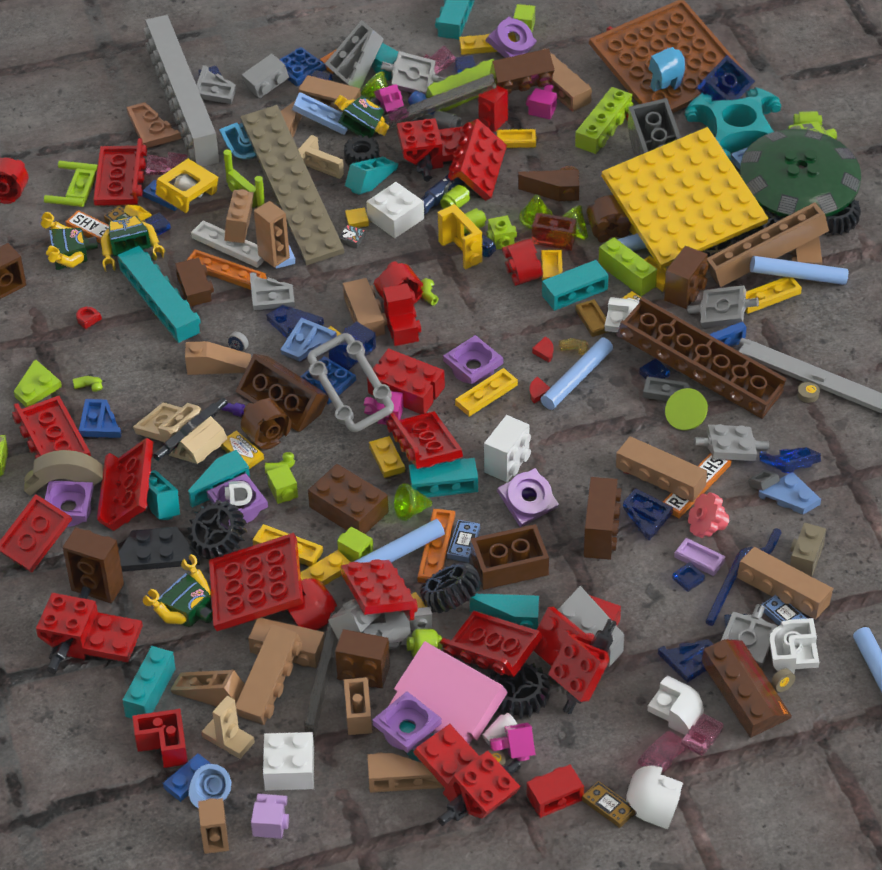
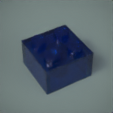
(726, 81)

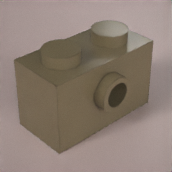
(807, 548)

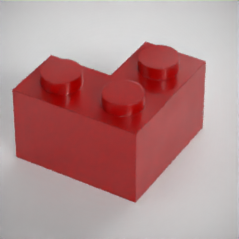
(401, 314)
(164, 732)

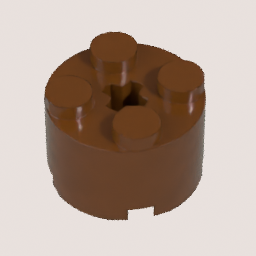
(608, 219)
(265, 423)

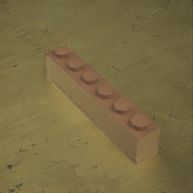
(768, 243)

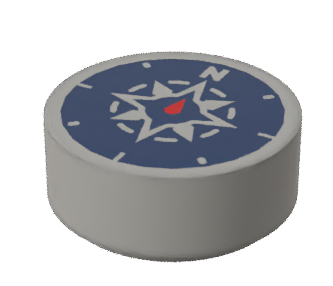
(237, 341)

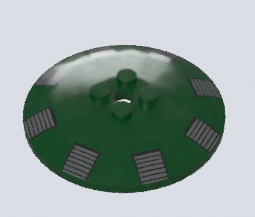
(783, 188)

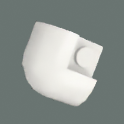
(617, 311)
(794, 645)
(677, 704)
(653, 795)

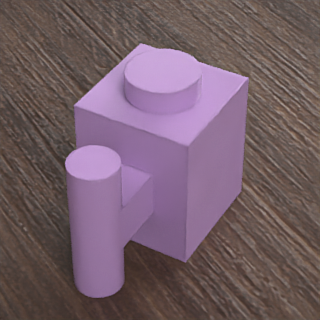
(269, 816)

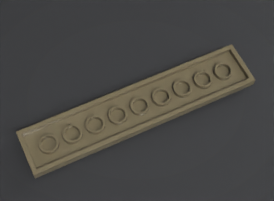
(292, 185)

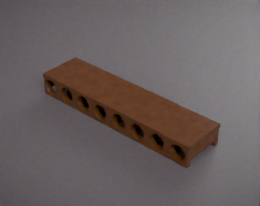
(702, 357)

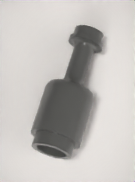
(443, 119)

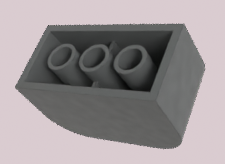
(651, 126)

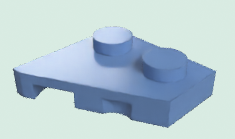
(305, 338)
(792, 493)

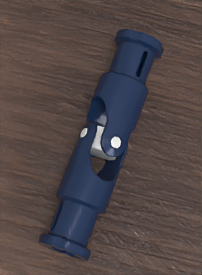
(435, 193)

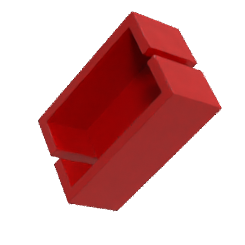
(412, 377)

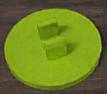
(686, 409)

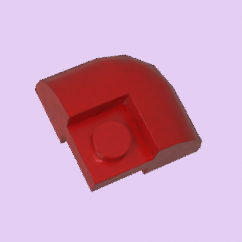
(316, 607)

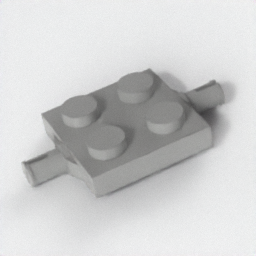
(412, 72)
(723, 306)
(731, 442)
(752, 631)

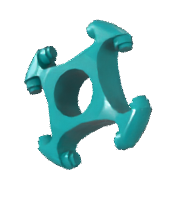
(737, 121)

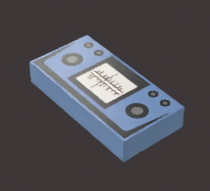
(460, 544)
(780, 611)

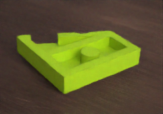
(36, 385)

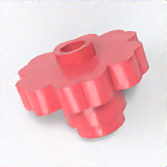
(707, 515)

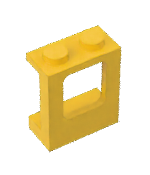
(180, 199)
(451, 229)

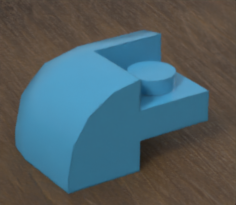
(667, 69)
(238, 141)

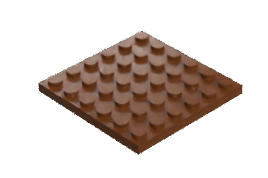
(631, 45)

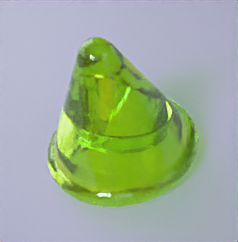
(375, 83)
(534, 206)
(577, 213)
(409, 502)

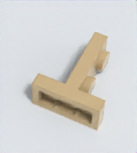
(320, 160)
(225, 732)

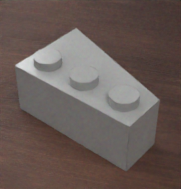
(355, 55)
(590, 618)

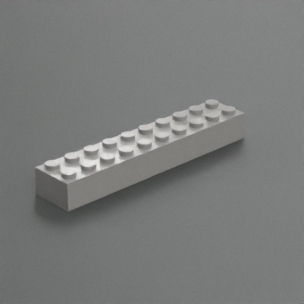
(181, 91)

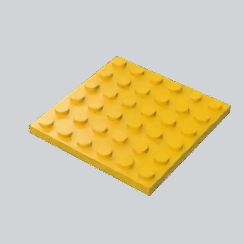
(684, 196)

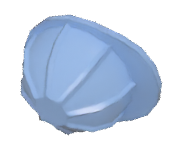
(208, 783)

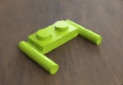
(236, 181)
(79, 187)

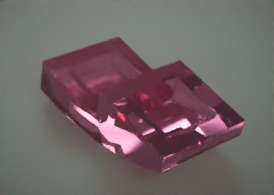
(443, 59)
(160, 165)
(702, 735)
(662, 751)

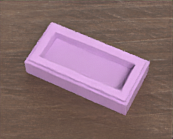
(699, 556)

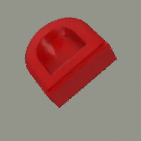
(87, 316)

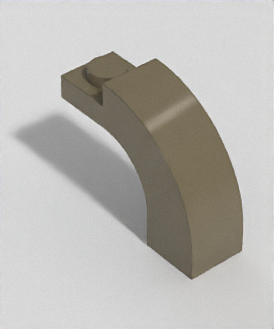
(62, 465)

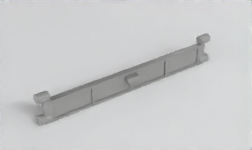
(809, 373)

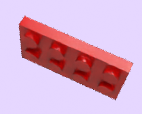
(478, 158)
(120, 174)
(49, 427)
(424, 439)
(125, 485)
(379, 588)
(493, 643)

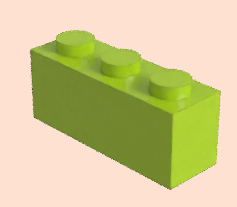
(627, 266)

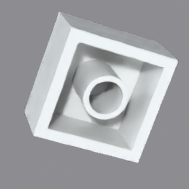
(395, 210)
(507, 448)
(288, 761)

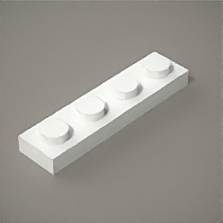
(214, 237)

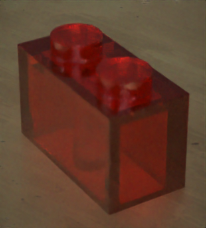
(554, 231)

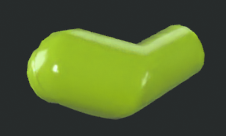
(427, 295)
(85, 381)
(288, 459)

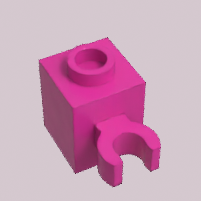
(390, 98)
(542, 102)
(373, 406)
(518, 741)

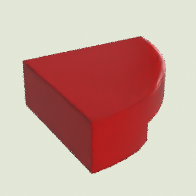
(544, 349)
(537, 389)

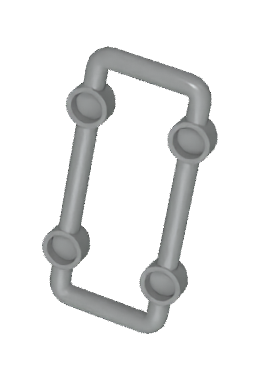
(343, 412)

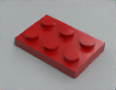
(34, 533)

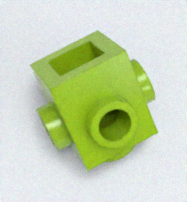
(501, 231)

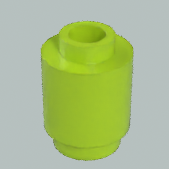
(806, 117)
(458, 195)
(477, 217)

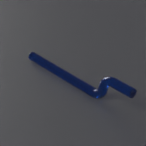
(732, 574)

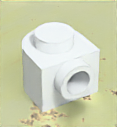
(238, 493)

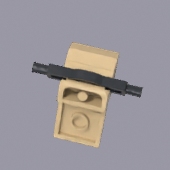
(184, 430)

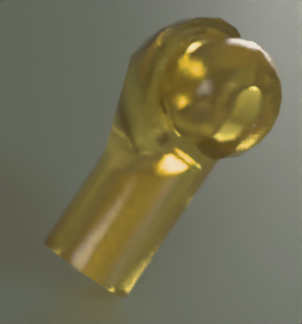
(574, 343)

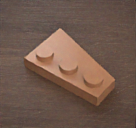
(150, 126)

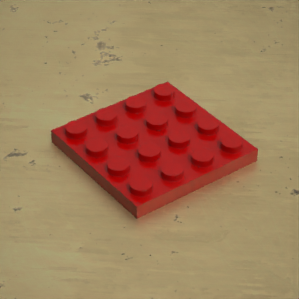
(255, 582)

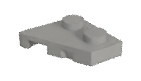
(215, 87)
(270, 293)

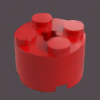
(12, 179)
(522, 262)
(396, 275)

